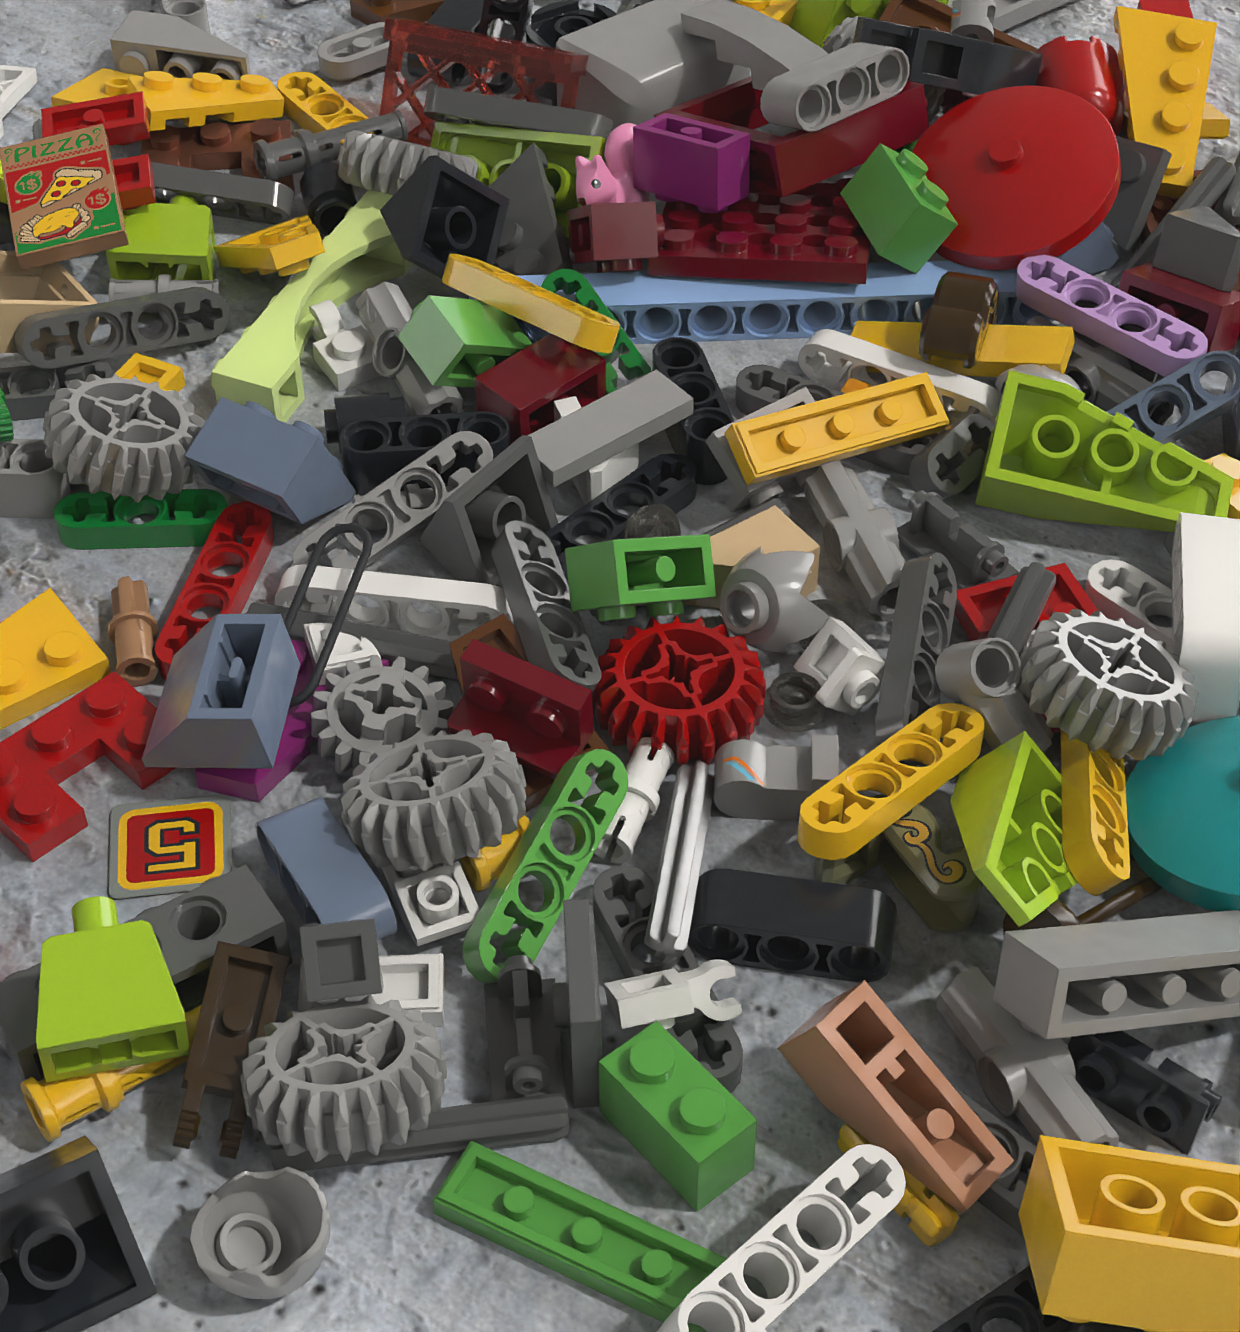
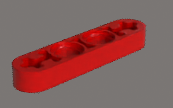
(209, 590)

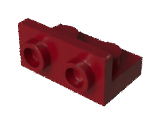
(525, 705)

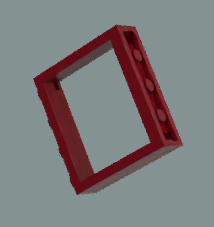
(806, 157)

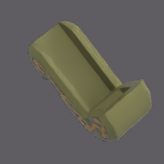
(910, 854)

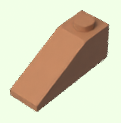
(895, 1096)

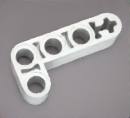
(1208, 610)
(782, 1258)

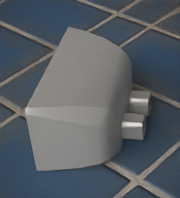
(645, 63)

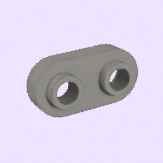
(354, 53)

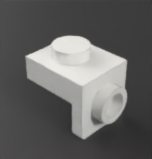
(843, 667)

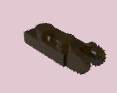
(236, 1005)

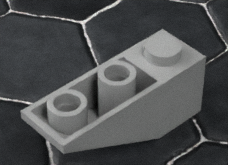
(173, 46)

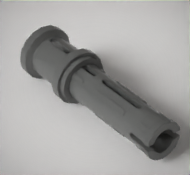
(305, 145)

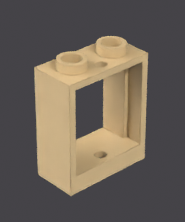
(36, 292)

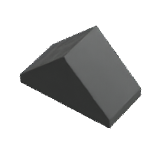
(1200, 248)

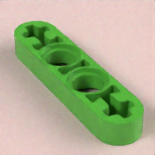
(541, 859)

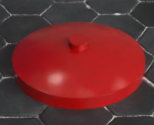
(1021, 174)

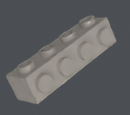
(1121, 974)

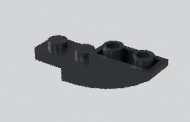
(952, 59)

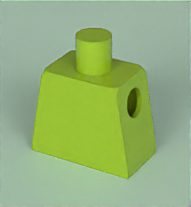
(167, 241)
(105, 996)

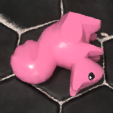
(610, 181)

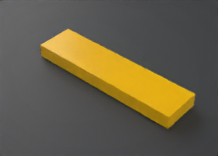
(1002, 348)
(836, 428)

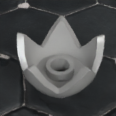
(765, 600)

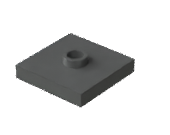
(578, 1001)

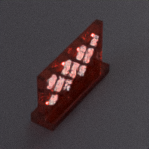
(472, 51)

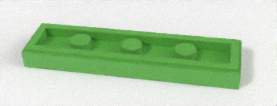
(573, 1233)

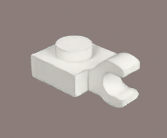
(340, 352)
(670, 994)

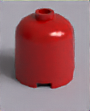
(1088, 71)

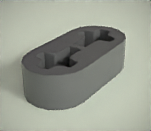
(948, 448)

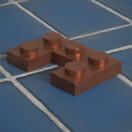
(217, 146)

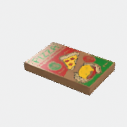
(62, 197)

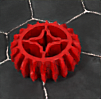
(679, 688)

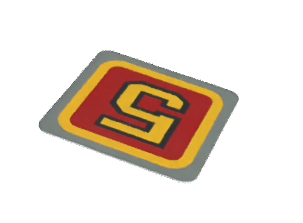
(169, 845)

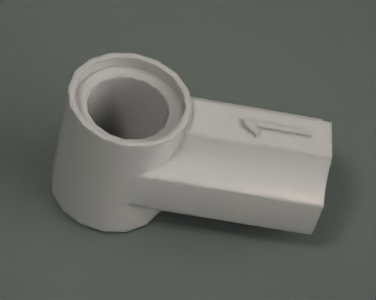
(995, 693)

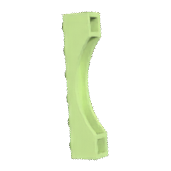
(268, 355)

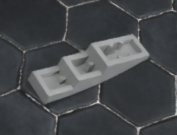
(750, 39)

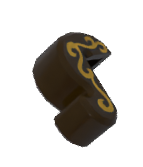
(959, 317)

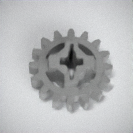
(375, 710)

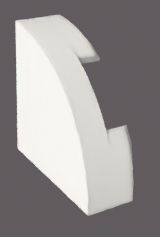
(345, 649)

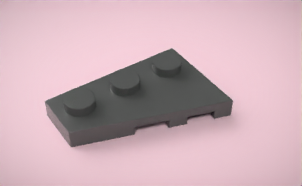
(1141, 177)
(531, 235)

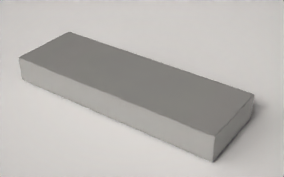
(609, 426)

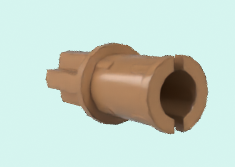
(133, 632)

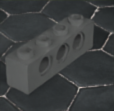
(187, 930)

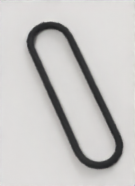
(344, 606)

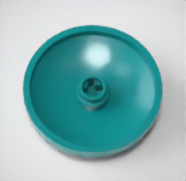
(1188, 815)

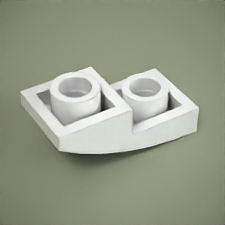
(431, 901)

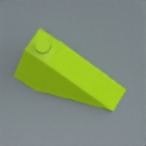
(499, 147)
(1082, 465)
(1013, 826)

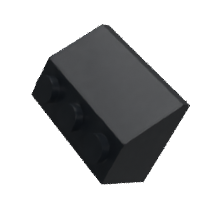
(65, 1244)

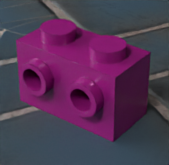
(691, 162)

